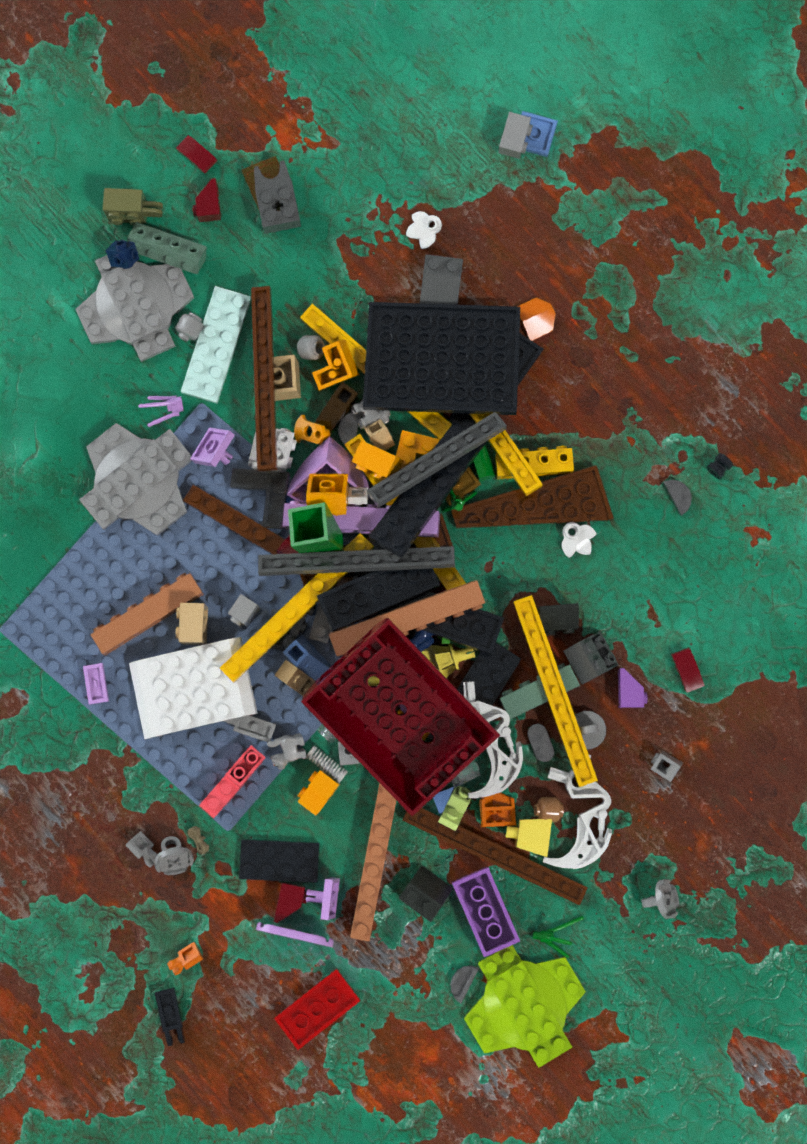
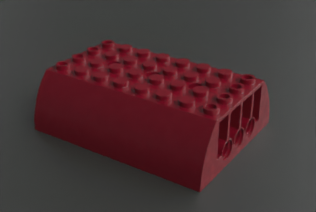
(391, 742)

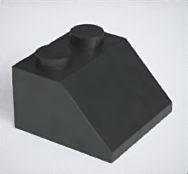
(559, 618)
(426, 893)

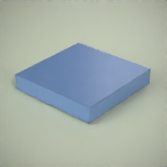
(541, 134)

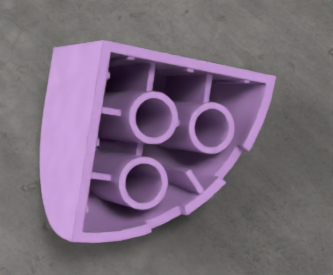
(325, 459)

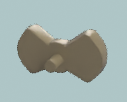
(194, 833)

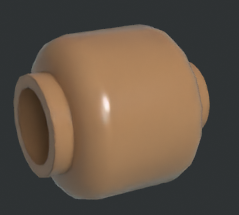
(549, 808)

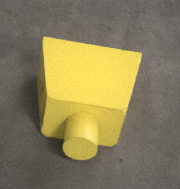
(531, 835)

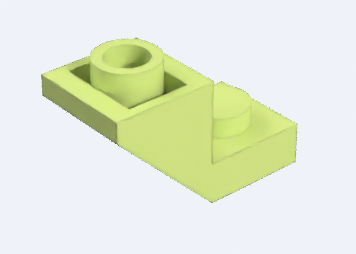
(455, 808)

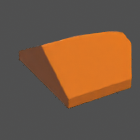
(537, 318)
(497, 811)

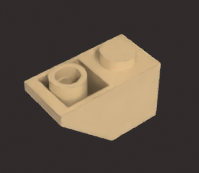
(294, 678)

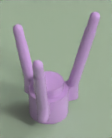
(172, 402)

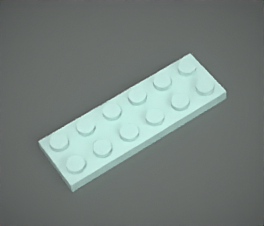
(216, 345)

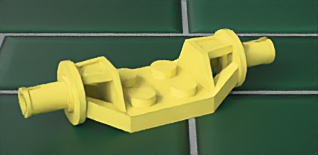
(440, 657)

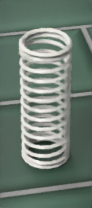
(326, 767)

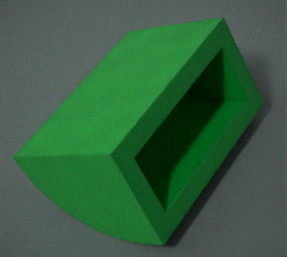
(483, 465)

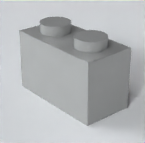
(514, 135)
(243, 611)

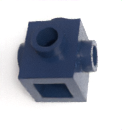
(122, 254)

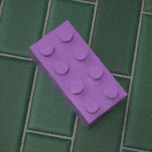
(485, 911)

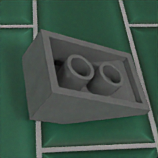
(441, 280)

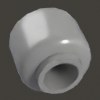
(189, 327)
(310, 347)

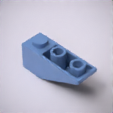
(307, 658)

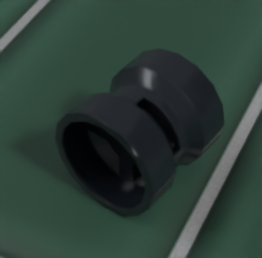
(719, 466)

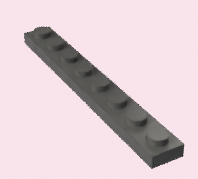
(436, 459)

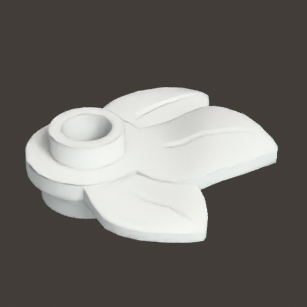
(421, 230)
(578, 542)

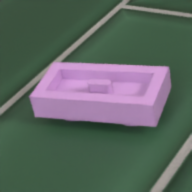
(96, 683)

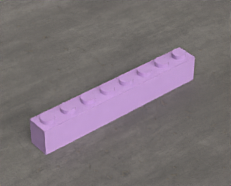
(364, 519)

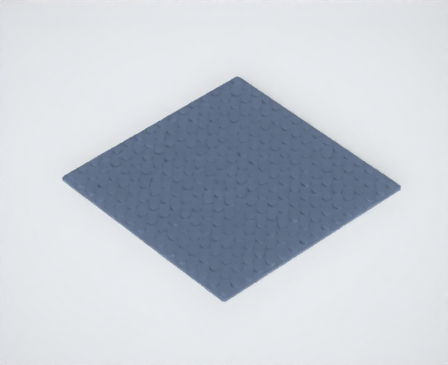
(126, 563)

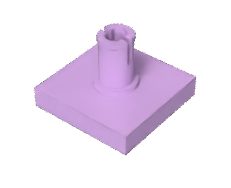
(213, 448)
(327, 898)

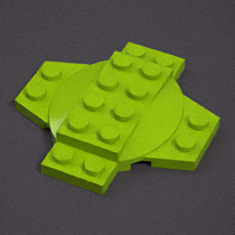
(524, 1005)

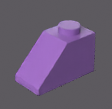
(630, 692)

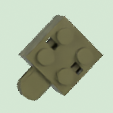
(129, 206)

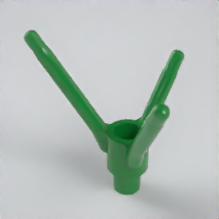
(458, 502)
(548, 936)

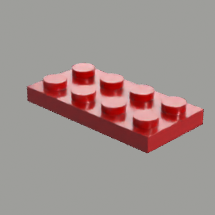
(317, 1009)

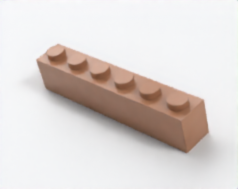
(146, 614)

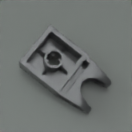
(274, 194)

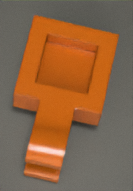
(187, 958)

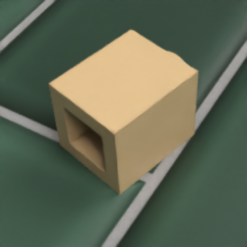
(379, 435)

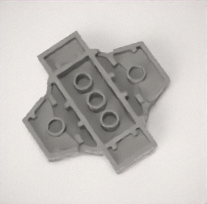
(135, 306)
(136, 479)

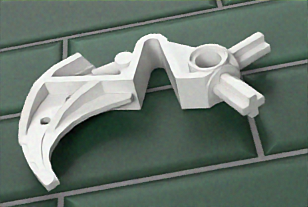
(513, 762)
(589, 852)

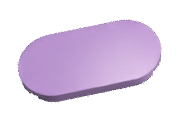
(293, 934)

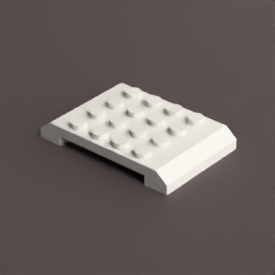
(190, 689)

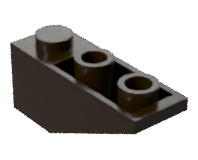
(337, 407)

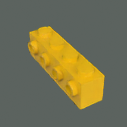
(543, 462)

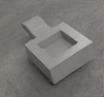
(141, 846)

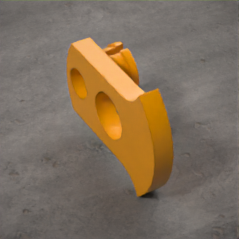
(318, 434)

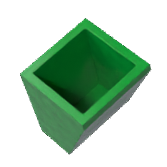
(314, 529)

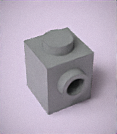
(345, 756)

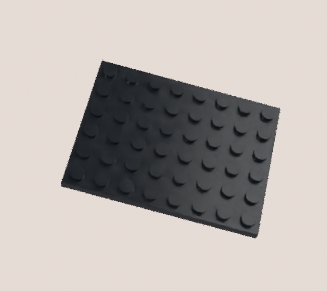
(442, 358)

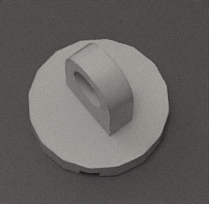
(591, 728)
(173, 860)
(665, 898)

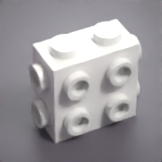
(285, 444)

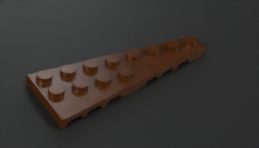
(559, 500)

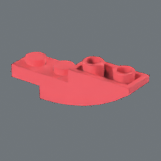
(232, 782)

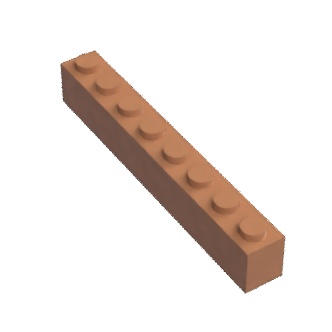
(414, 615)
(373, 865)

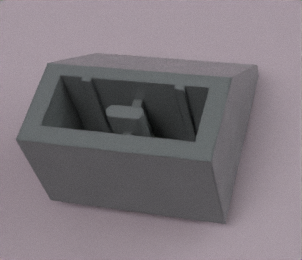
(591, 657)

